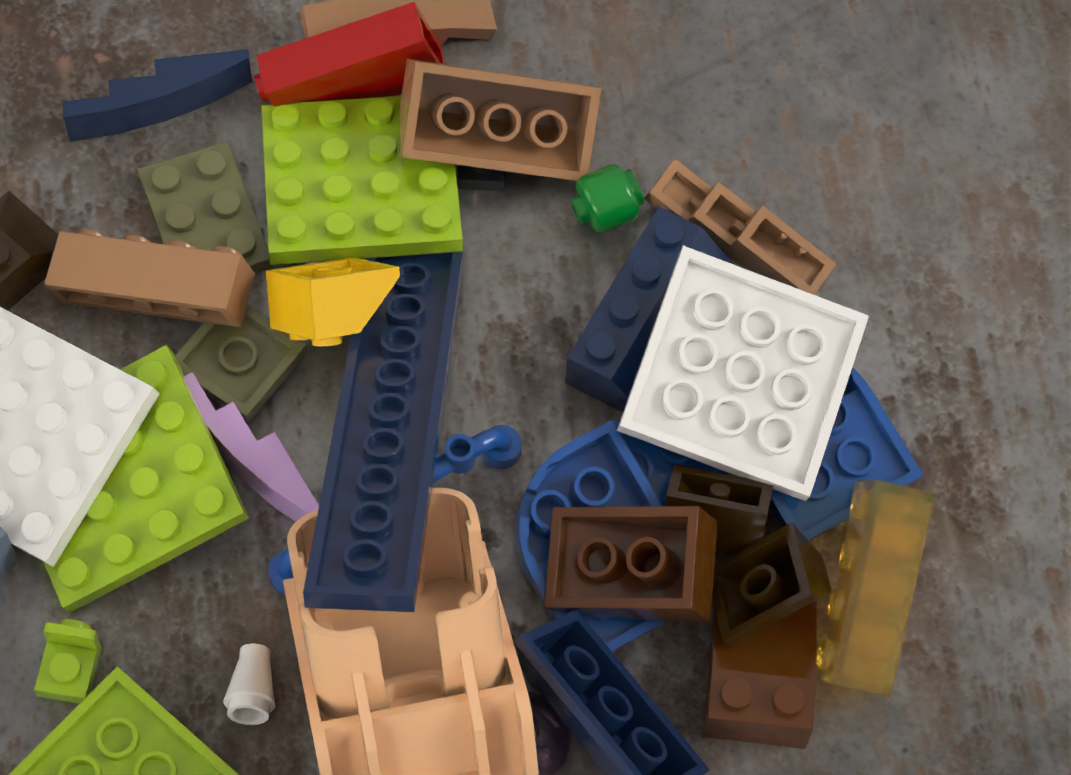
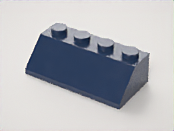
(619, 330)
(602, 701)

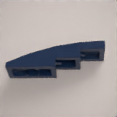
(176, 89)

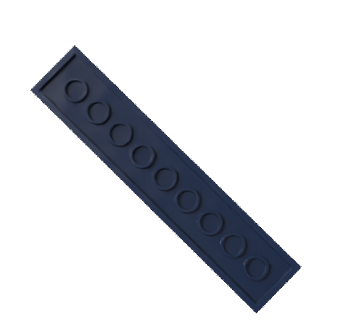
(386, 443)

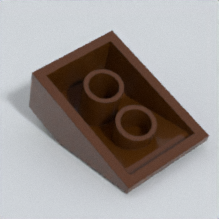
(632, 562)
(764, 683)

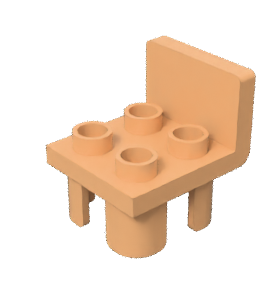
(418, 686)

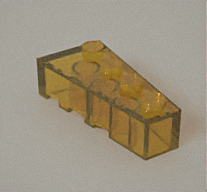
(875, 585)

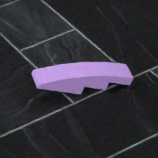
(258, 463)

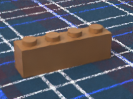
(150, 277)

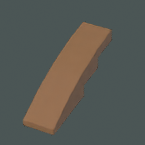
(445, 17)
(745, 235)

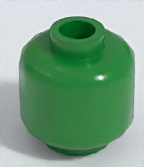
(607, 198)

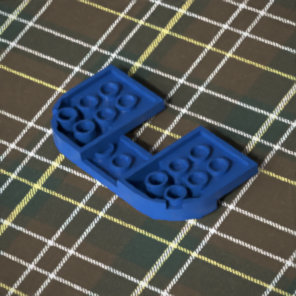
(624, 471)

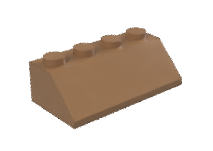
(497, 120)

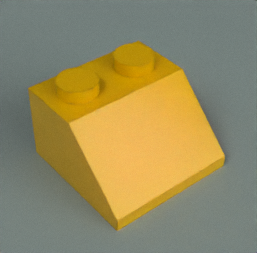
(327, 298)

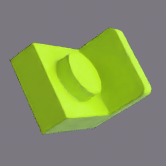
(68, 661)

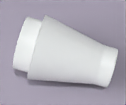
(251, 687)

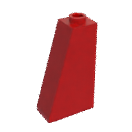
(348, 61)

